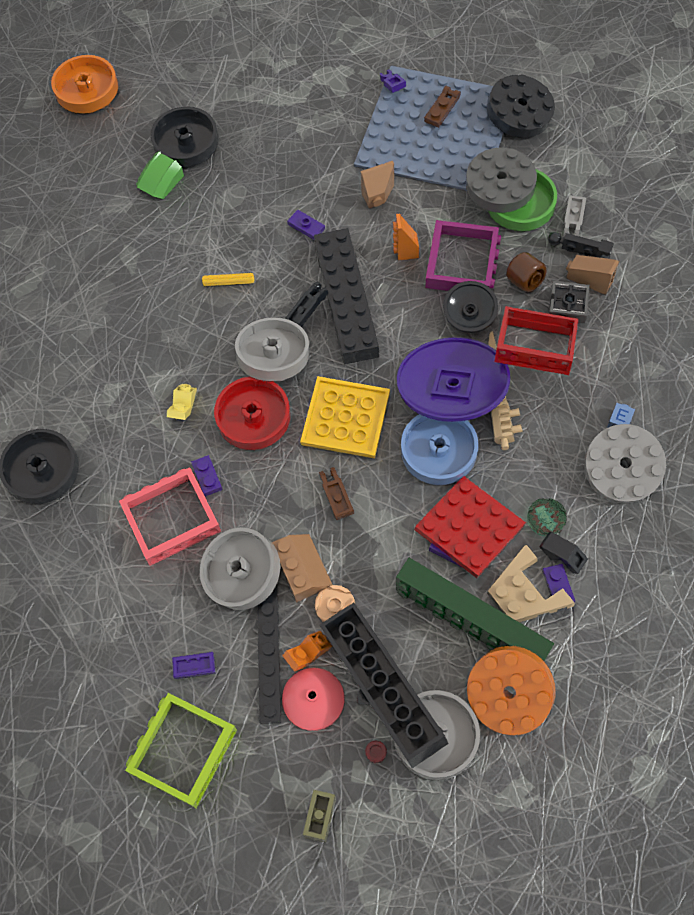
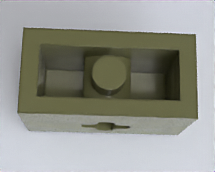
(319, 816)

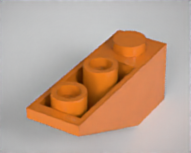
(404, 239)

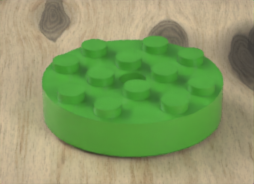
(535, 212)

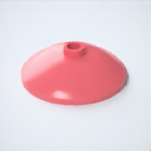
(317, 712)

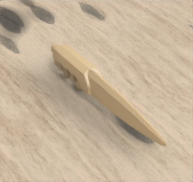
(501, 416)

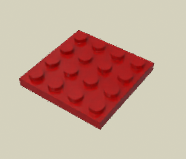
(470, 526)

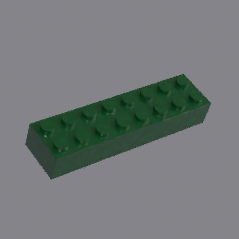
(466, 611)

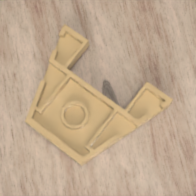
(518, 596)

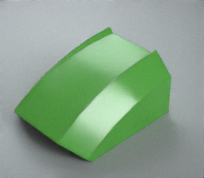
(160, 176)

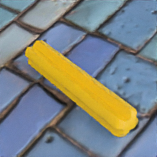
(228, 279)

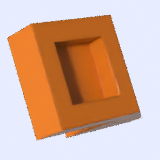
(308, 651)

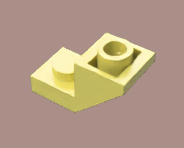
(182, 402)

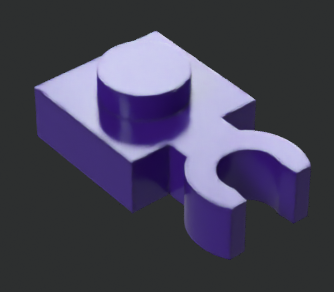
(392, 82)

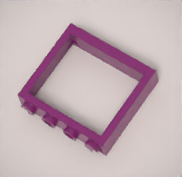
(464, 230)

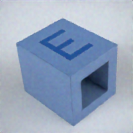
(621, 415)

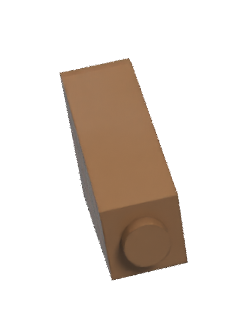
(593, 271)

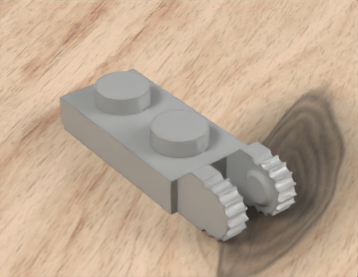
(574, 214)

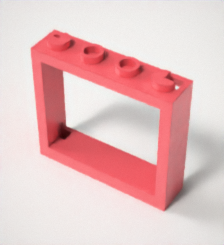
(182, 541)

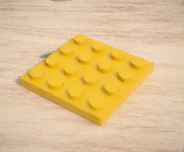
(345, 417)

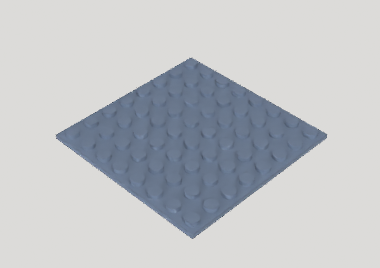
(419, 148)

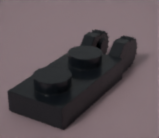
(307, 304)

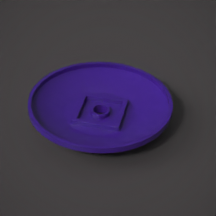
(432, 367)

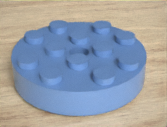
(446, 463)

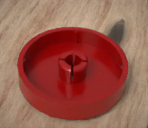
(260, 428)

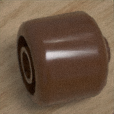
(526, 272)

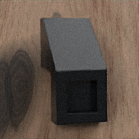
(561, 549)

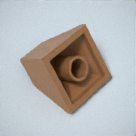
(377, 183)

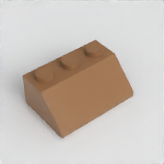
(302, 566)

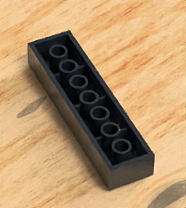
(346, 296)
(384, 685)

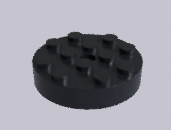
(520, 106)
(185, 135)
(53, 476)

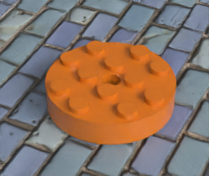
(74, 76)
(500, 708)

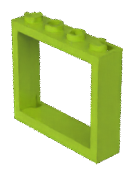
(211, 764)

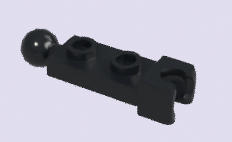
(582, 245)

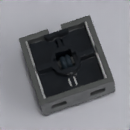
(569, 300)

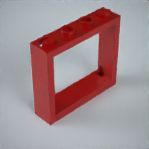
(536, 358)

